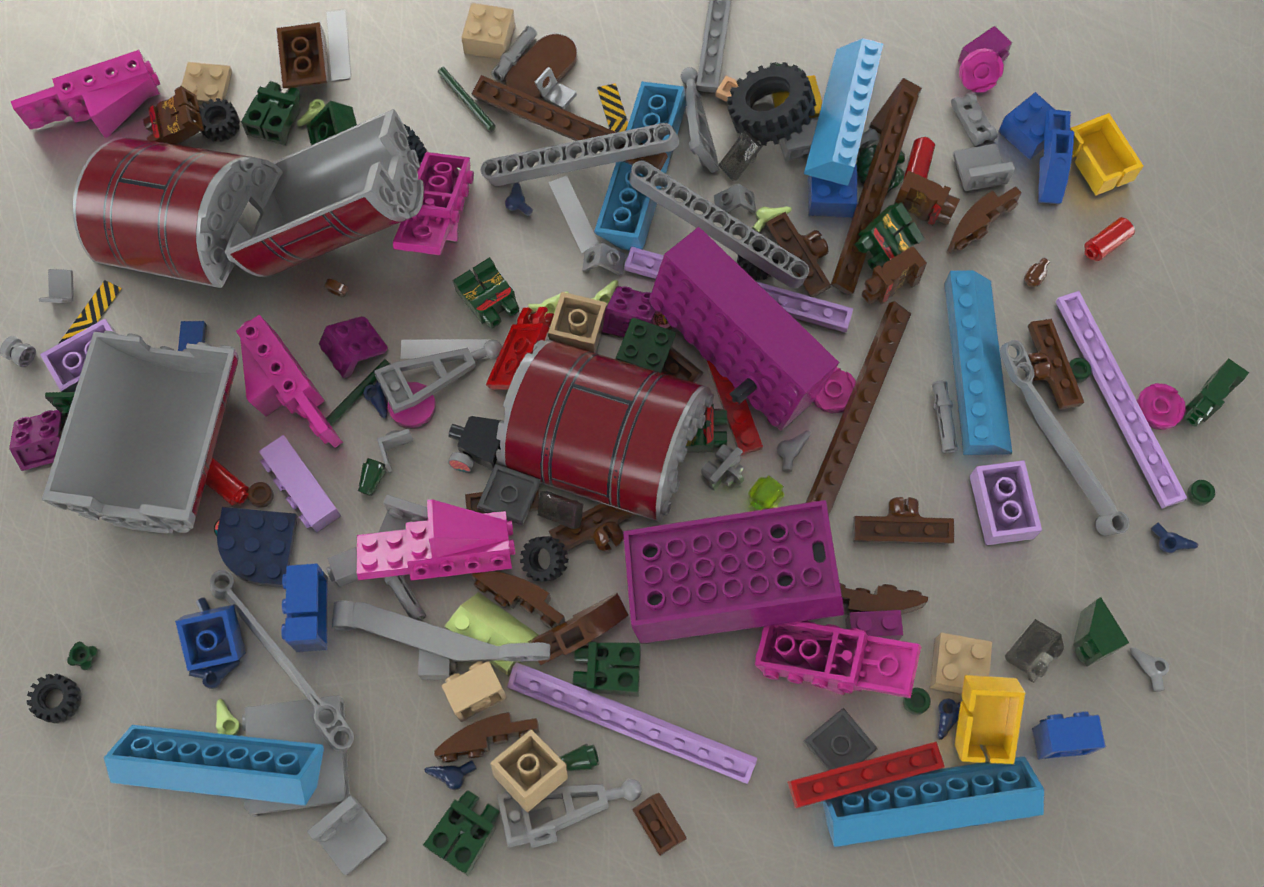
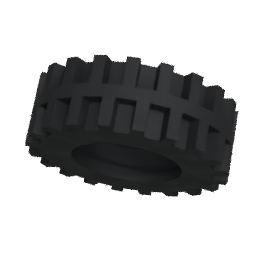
(779, 121)

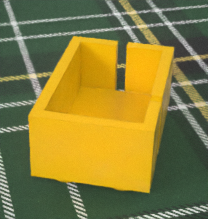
(1104, 154)
(989, 718)

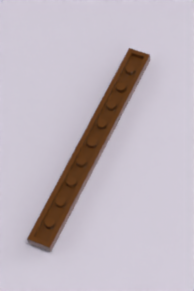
(548, 115)
(875, 187)
(859, 405)

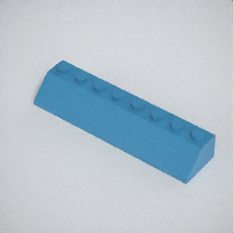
(844, 111)
(625, 211)
(977, 364)
(216, 764)
(936, 802)

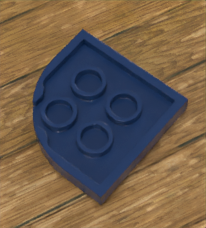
(256, 544)

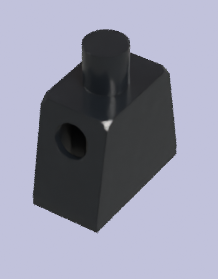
(478, 440)

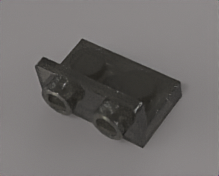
(1035, 650)

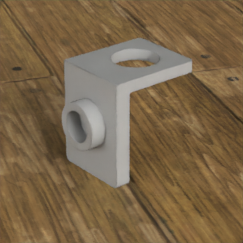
(554, 92)
(734, 198)
(605, 257)
(60, 286)
(391, 440)
(538, 818)

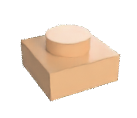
(724, 89)

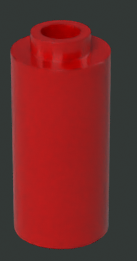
(921, 156)
(1109, 239)
(226, 484)

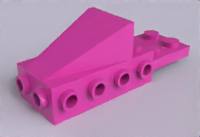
(105, 99)
(442, 201)
(277, 378)
(444, 545)
(837, 658)

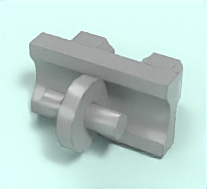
(730, 459)

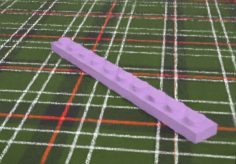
(796, 304)
(1121, 400)
(632, 722)

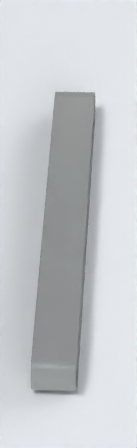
(588, 158)
(724, 234)

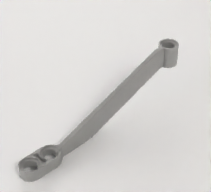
(1062, 443)
(449, 644)
(327, 730)

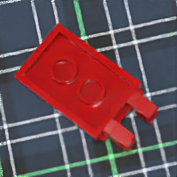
(517, 344)

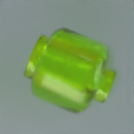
(766, 493)

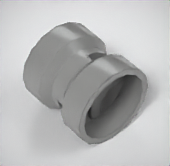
(15, 350)

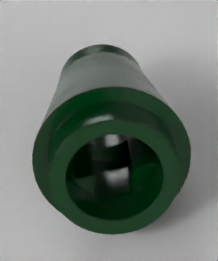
(371, 474)
(581, 758)

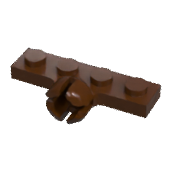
(805, 247)
(1052, 364)
(597, 525)
(903, 525)

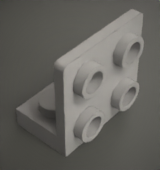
(982, 167)
(401, 512)
(348, 834)

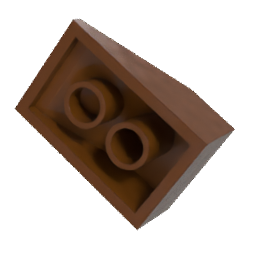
(302, 55)

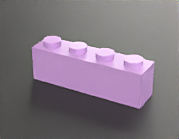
(299, 483)

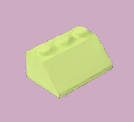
(491, 624)

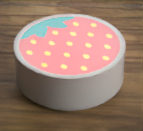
(461, 462)

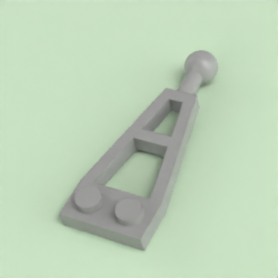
(700, 135)
(397, 389)
(517, 820)

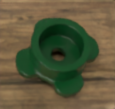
(75, 653)

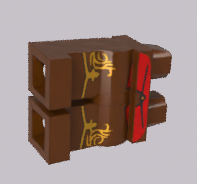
(174, 118)
(927, 199)
(894, 274)

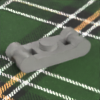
(973, 119)

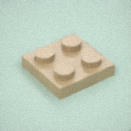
(207, 81)

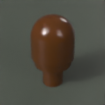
(1036, 273)

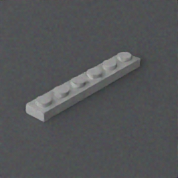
(713, 45)

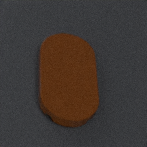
(550, 51)

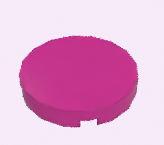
(981, 70)
(836, 392)
(1161, 406)
(418, 414)

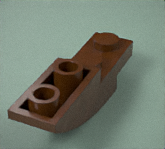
(980, 215)
(512, 589)
(884, 599)
(583, 627)
(475, 738)

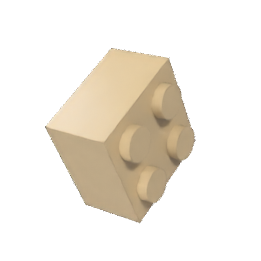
(488, 30)
(578, 322)
(958, 657)
(473, 690)
(529, 770)

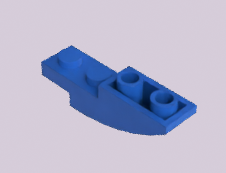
(1057, 156)

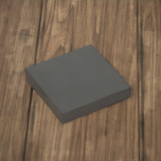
(509, 492)
(840, 742)

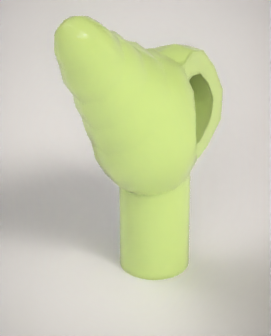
(314, 108)
(765, 214)
(606, 293)
(550, 303)
(224, 721)

